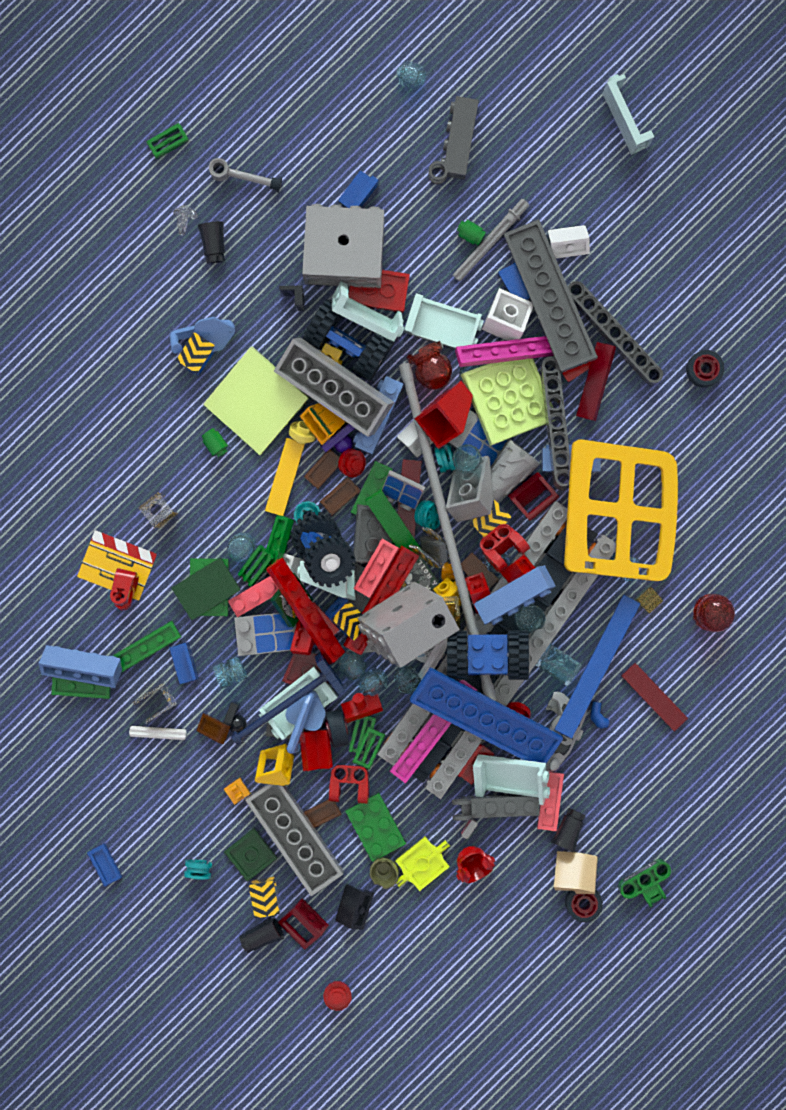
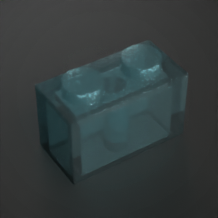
(559, 665)

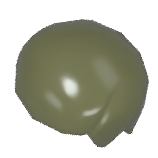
(384, 872)

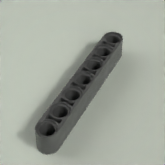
(624, 336)
(556, 414)

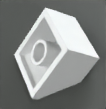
(507, 316)

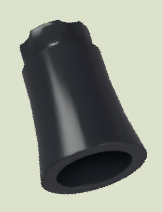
(213, 241)
(569, 830)
(262, 935)

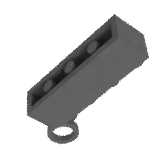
(459, 141)
(496, 806)

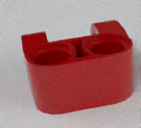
(501, 545)
(124, 583)
(335, 783)

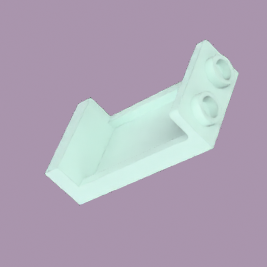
(622, 116)
(365, 316)
(442, 323)
(280, 726)
(511, 777)

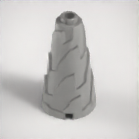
(510, 469)

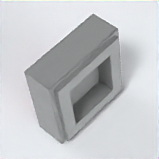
(469, 828)

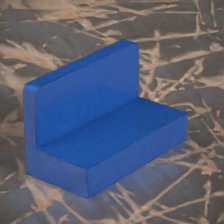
(359, 190)
(184, 663)

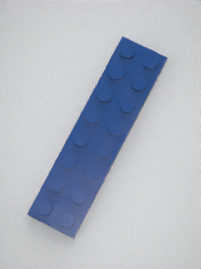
(485, 717)

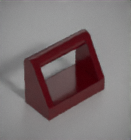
(530, 490)
(308, 918)

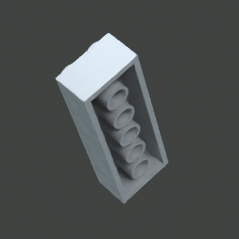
(333, 386)
(295, 837)

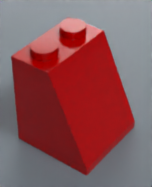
(446, 415)

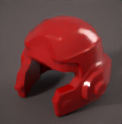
(473, 864)

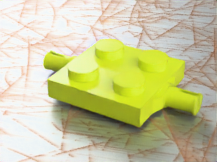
(422, 863)

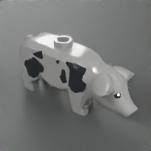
(557, 704)

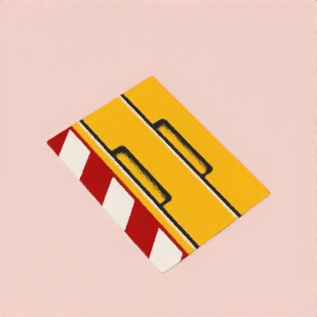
(108, 554)

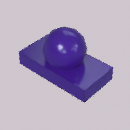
(340, 439)

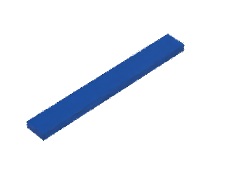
(597, 667)

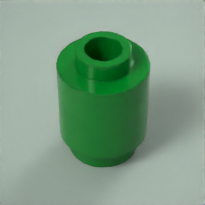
(471, 232)
(214, 443)

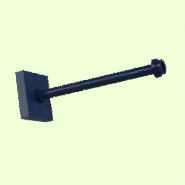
(326, 675)

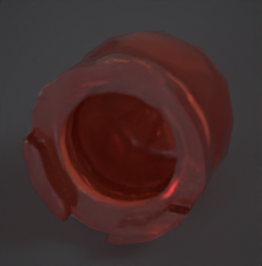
(432, 368)
(713, 612)

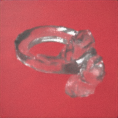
(182, 215)

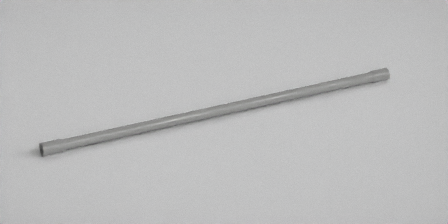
(408, 380)

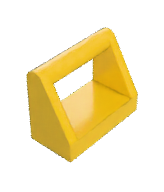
(283, 766)

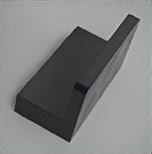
(296, 291)
(354, 907)

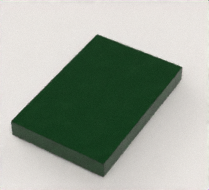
(206, 588)

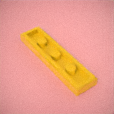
(284, 477)

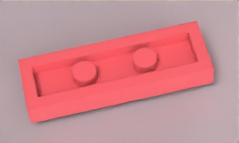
(376, 568)
(253, 596)
(550, 810)

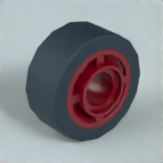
(715, 365)
(336, 728)
(587, 913)

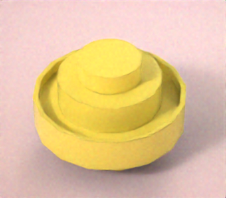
(301, 433)

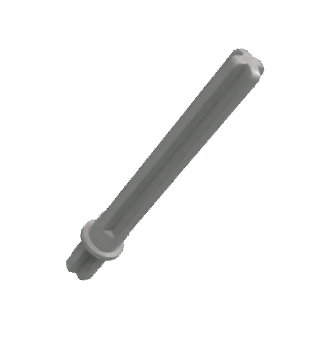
(512, 216)

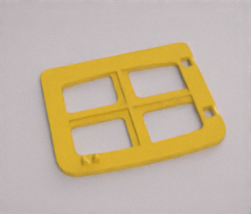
(624, 510)

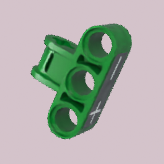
(651, 889)

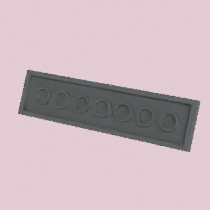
(550, 296)

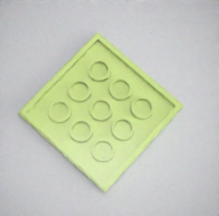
(507, 398)
(255, 401)

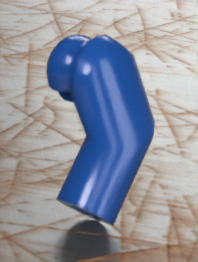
(597, 718)

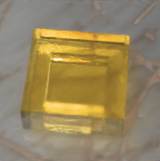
(649, 600)

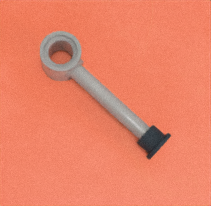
(274, 183)

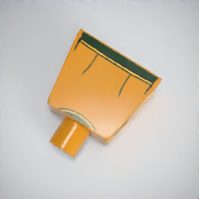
(321, 422)

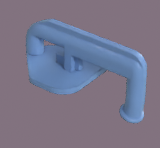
(211, 329)
(306, 714)

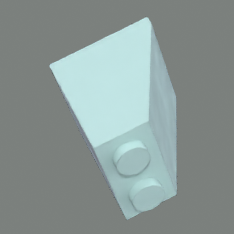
(344, 590)

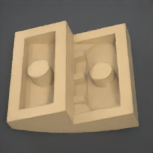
(576, 872)

